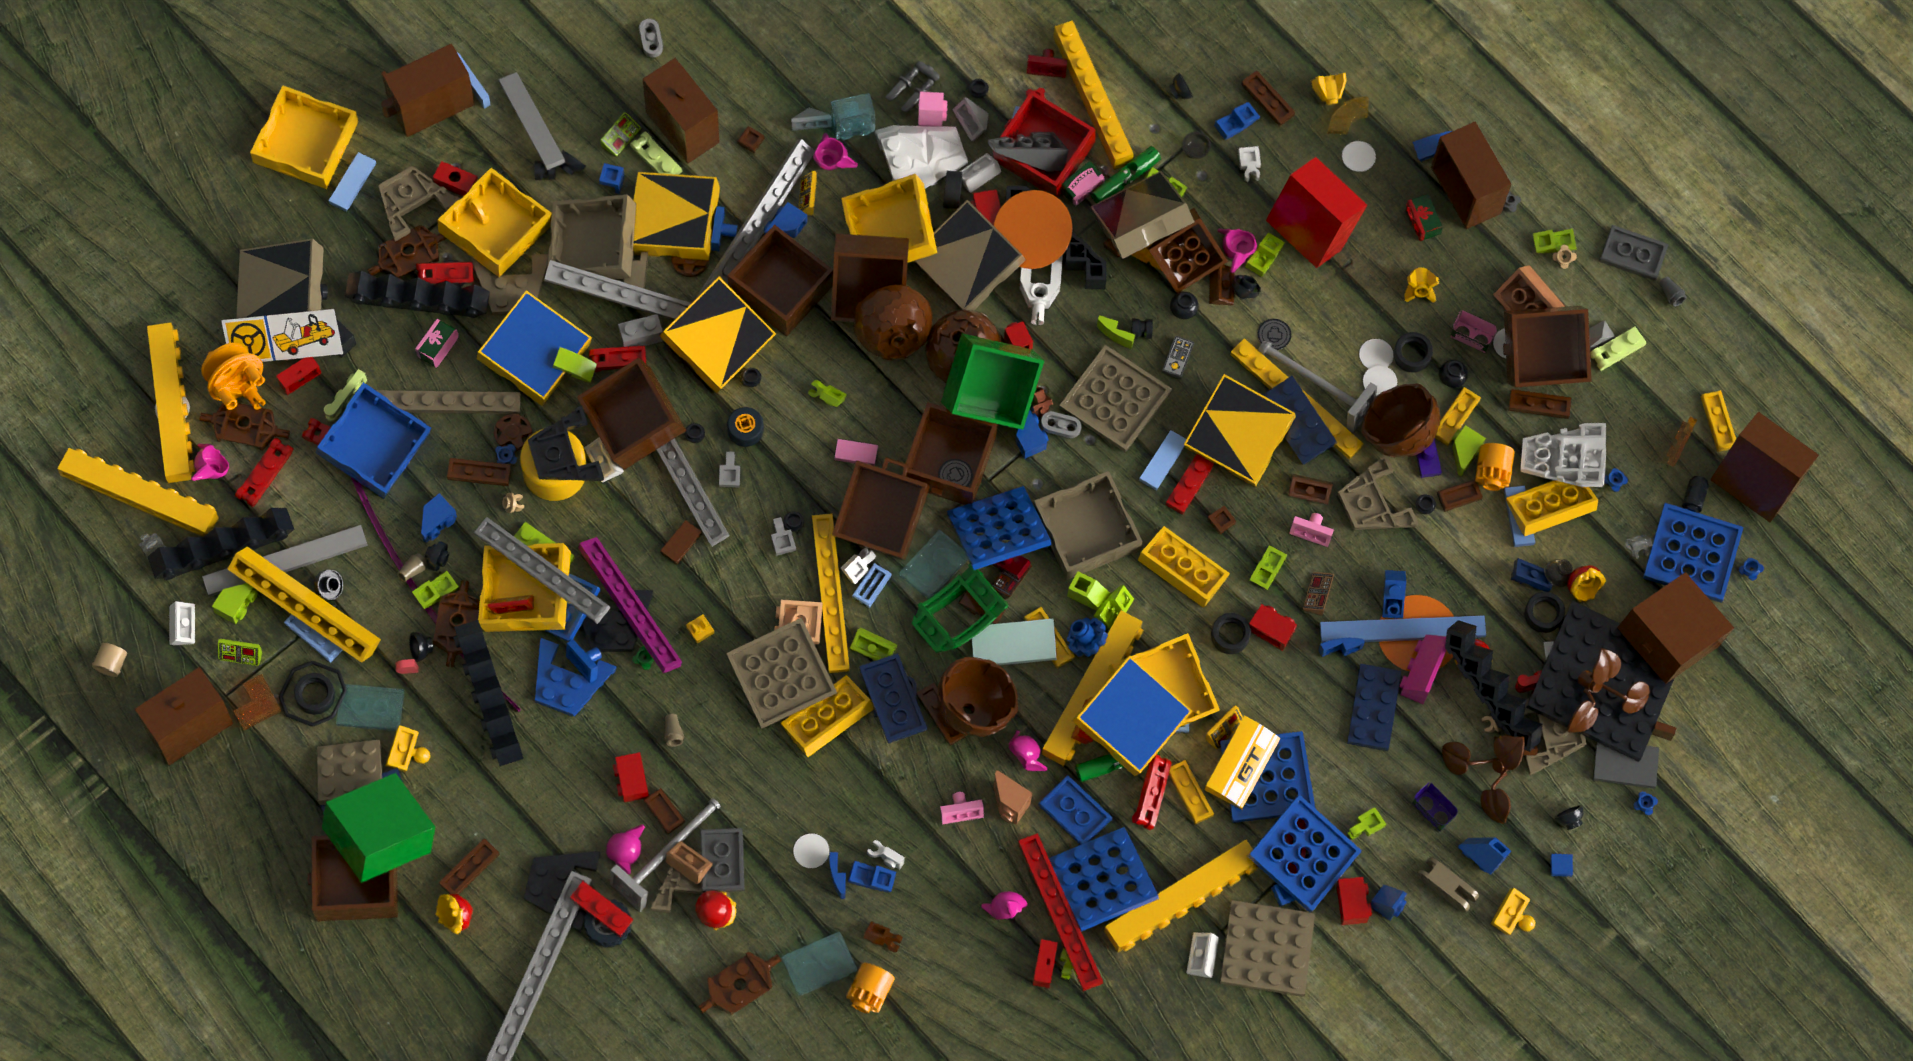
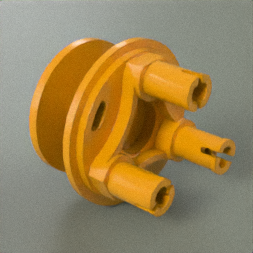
(233, 374)

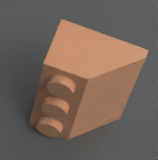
(1526, 291)

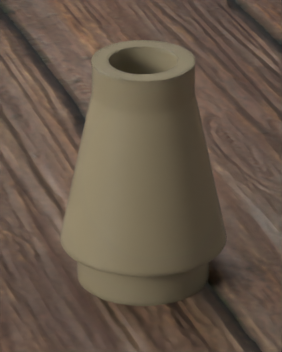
(412, 567)
(673, 733)

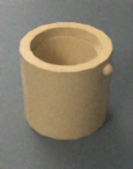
(109, 659)

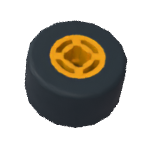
(748, 433)

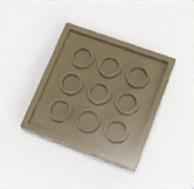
(1115, 398)
(781, 673)
(1267, 948)

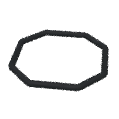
(336, 706)

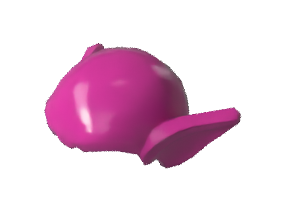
(832, 154)
(1237, 246)
(209, 463)
(1026, 751)
(625, 848)
(1005, 905)

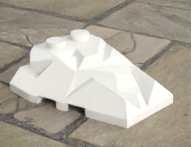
(921, 151)
(1568, 457)

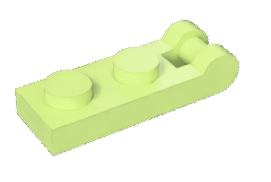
(655, 155)
(1618, 348)
(342, 397)

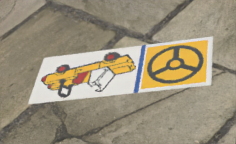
(286, 335)

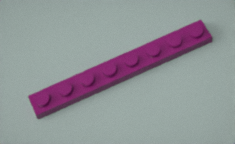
(630, 605)

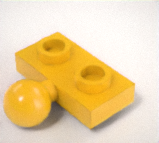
(403, 748)
(1511, 912)

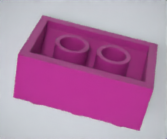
(1423, 668)

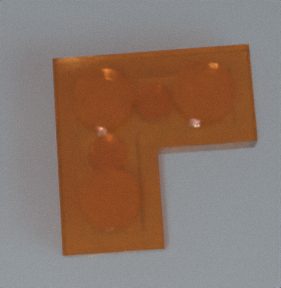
(1682, 437)
(262, 704)

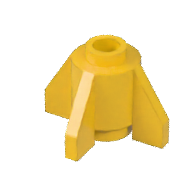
(1329, 87)
(1421, 284)

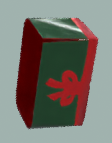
(1424, 217)

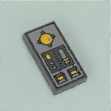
(1178, 357)

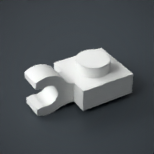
(856, 566)
(890, 857)

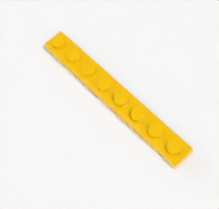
(1271, 376)
(830, 593)

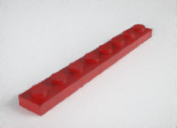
(1060, 912)

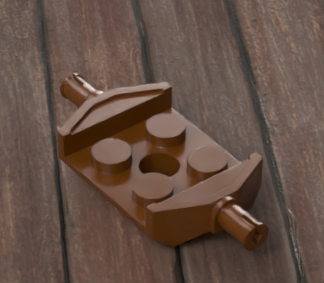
(397, 263)
(257, 433)
(452, 606)
(749, 969)

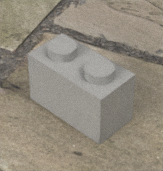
(641, 331)

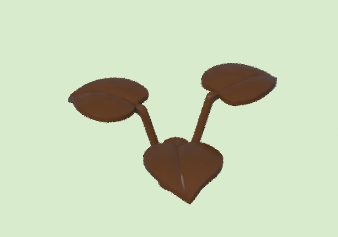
(1606, 667)
(1509, 755)

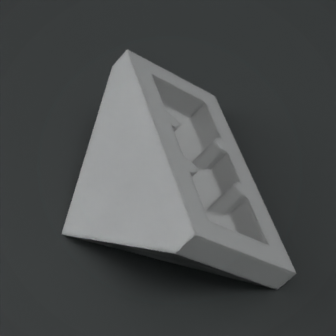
(972, 118)
(811, 119)
(1600, 334)

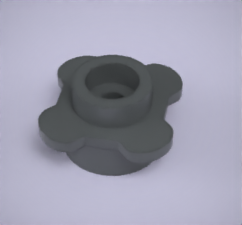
(1511, 207)

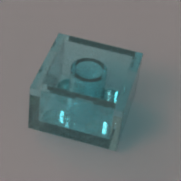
(853, 116)

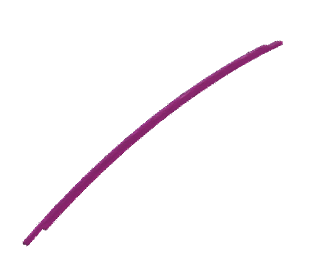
(397, 561)

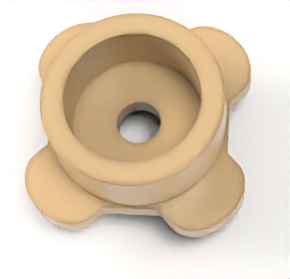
(1564, 250)

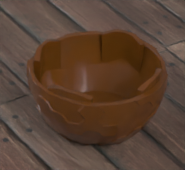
(892, 314)
(941, 346)
(1402, 421)
(983, 689)

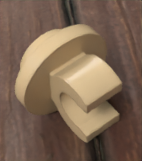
(510, 504)
(1493, 726)

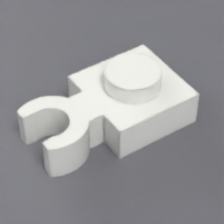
(1250, 160)

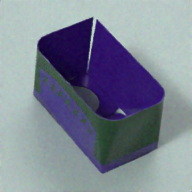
(1438, 798)

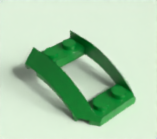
(981, 591)

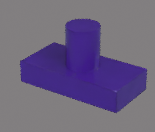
(1429, 462)

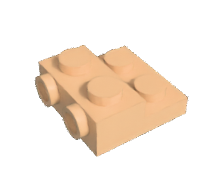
(808, 611)

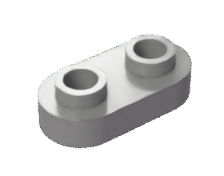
(651, 39)
(1061, 423)

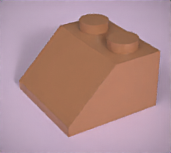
(1011, 798)

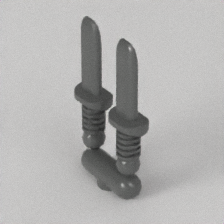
(905, 81)

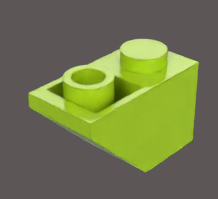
(1087, 591)
(233, 602)

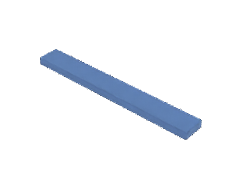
(1396, 628)

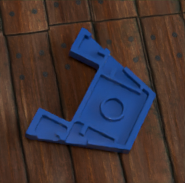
(562, 688)

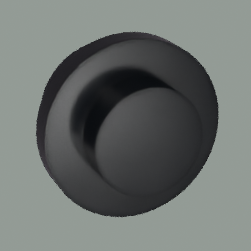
(978, 88)
(751, 377)
(695, 433)
(1425, 504)
(793, 521)

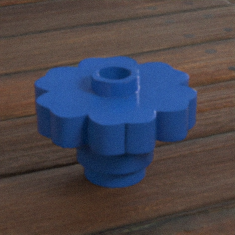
(1086, 636)

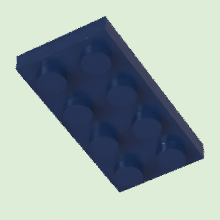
(1308, 432)
(893, 698)
(1374, 707)

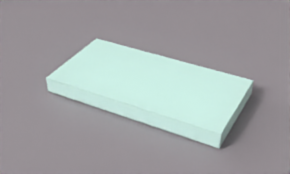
(1016, 642)

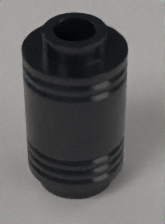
(1695, 494)

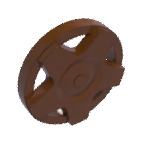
(689, 266)
(512, 431)

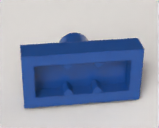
(721, 229)
(584, 660)

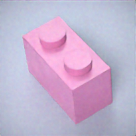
(932, 109)

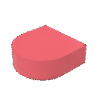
(406, 666)

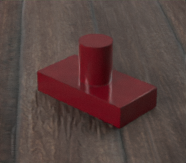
(1047, 65)
(1014, 566)

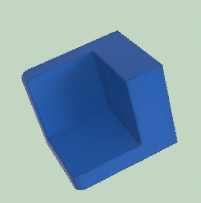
(612, 176)

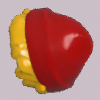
(1585, 582)
(715, 909)
(454, 912)

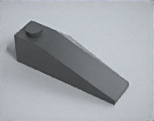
(1039, 150)

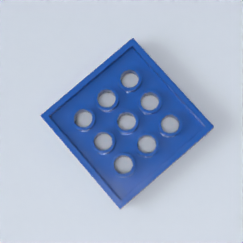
(993, 537)
(1705, 546)
(1279, 785)
(1278, 869)
(1097, 891)

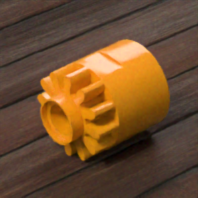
(1494, 466)
(869, 988)

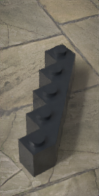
(1078, 253)
(417, 295)
(220, 544)
(1491, 685)
(488, 693)

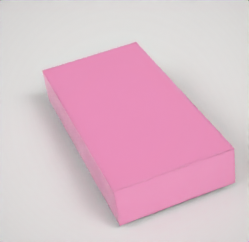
(851, 451)

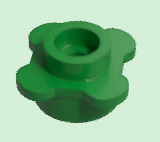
(638, 659)

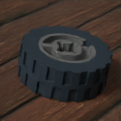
(600, 933)

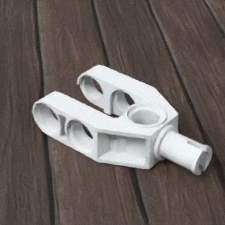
(1049, 291)

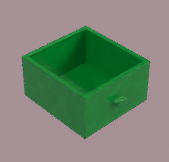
(992, 381)
(378, 827)

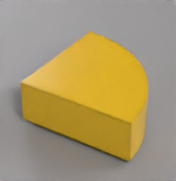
(476, 209)

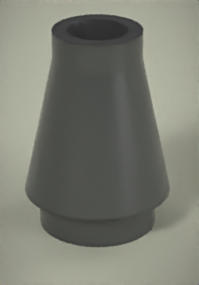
(1673, 293)

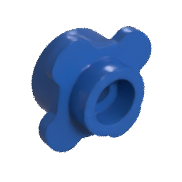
(506, 449)
(1616, 474)
(1751, 563)
(1645, 797)

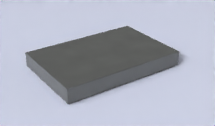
(1633, 252)
(1620, 769)
(725, 853)

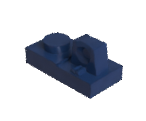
(1530, 574)

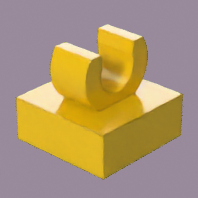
(700, 628)

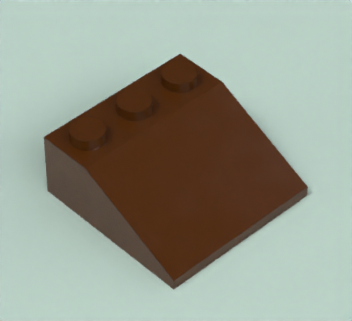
(1188, 254)

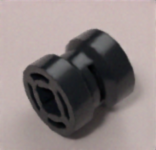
(540, 171)
(1142, 328)

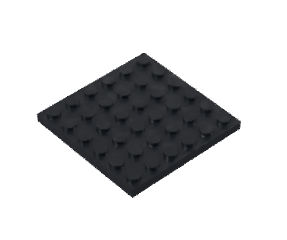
(1577, 650)

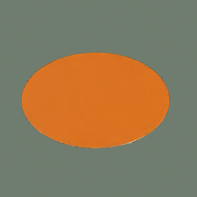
(1036, 227)
(1414, 607)

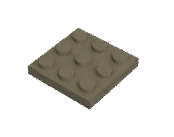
(347, 768)

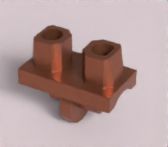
(1040, 402)

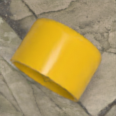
(551, 489)

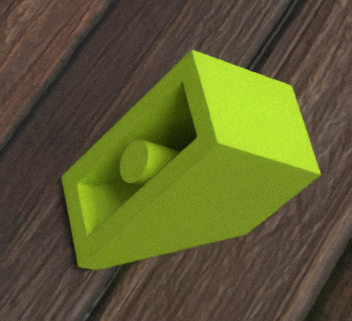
(1466, 447)

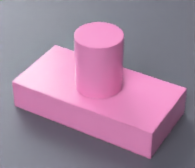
(1312, 530)
(961, 809)

